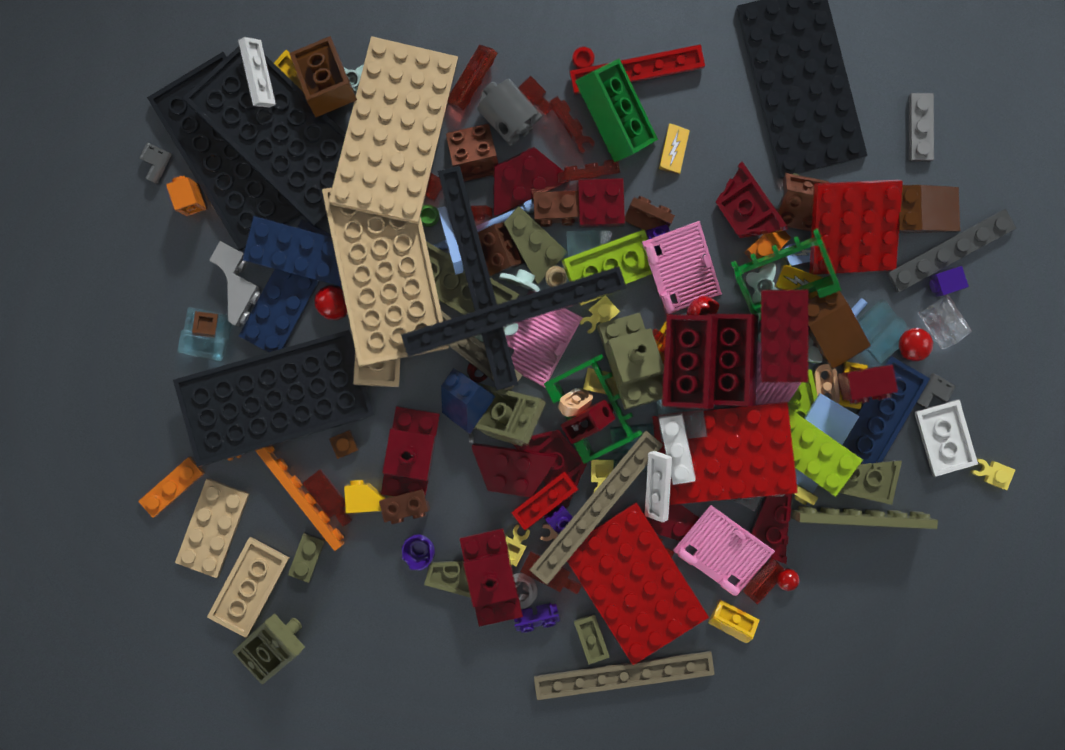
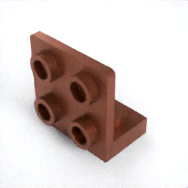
(473, 151)
(797, 202)
(499, 249)

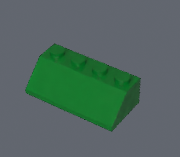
(616, 110)

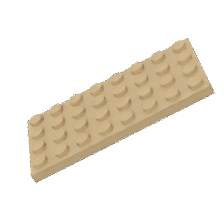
(394, 130)
(383, 280)

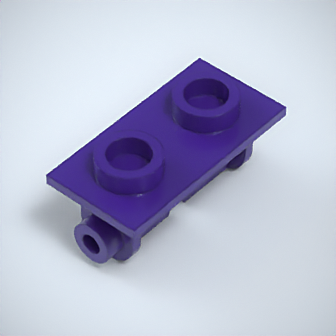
(544, 618)

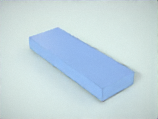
(451, 240)

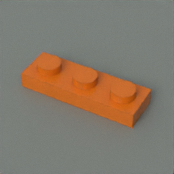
(171, 487)

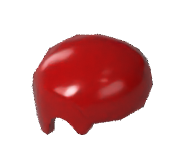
(331, 302)
(702, 306)
(915, 344)

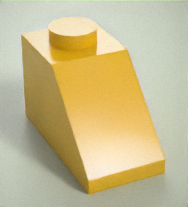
(362, 497)

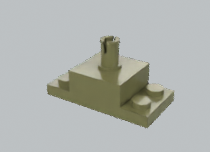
(633, 360)
(510, 416)
(270, 647)

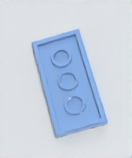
(832, 420)

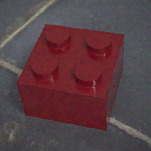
(601, 203)
(869, 382)

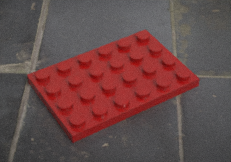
(741, 457)
(635, 584)

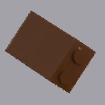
(322, 76)
(929, 209)
(835, 329)

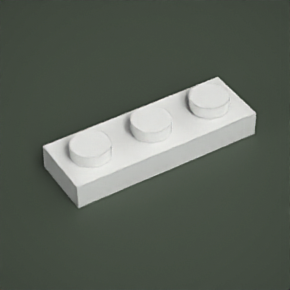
(256, 72)
(678, 448)
(658, 486)

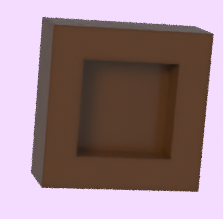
(205, 324)
(343, 444)

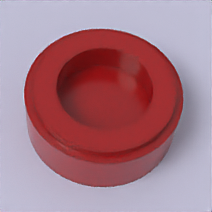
(583, 57)

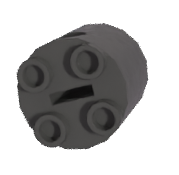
(508, 110)

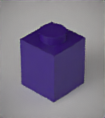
(948, 281)

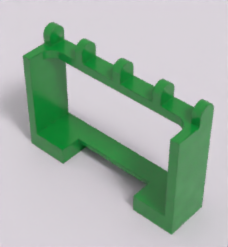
(823, 286)
(583, 446)

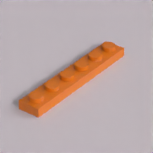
(304, 501)

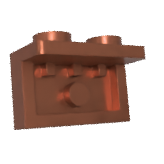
(556, 208)
(646, 216)
(404, 505)

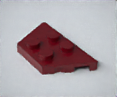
(521, 177)
(748, 206)
(567, 461)
(512, 469)

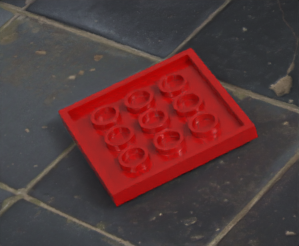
(856, 225)

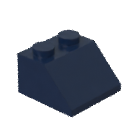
(464, 400)

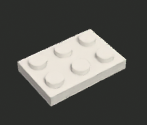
(946, 438)

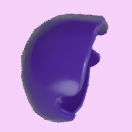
(418, 552)

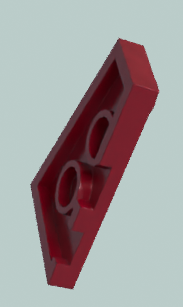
(678, 524)
(772, 524)

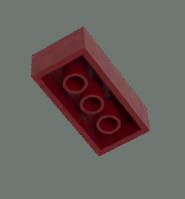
(784, 335)
(736, 359)
(690, 361)

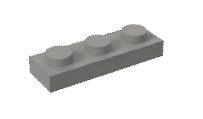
(921, 127)

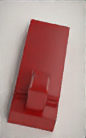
(545, 501)

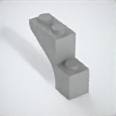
(240, 291)

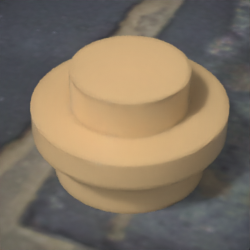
(555, 276)

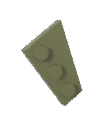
(534, 243)
(874, 481)
(448, 577)

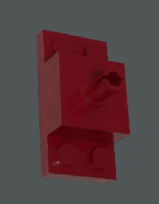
(409, 451)
(490, 577)

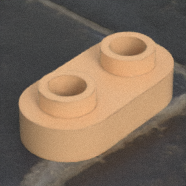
(828, 385)
(575, 402)

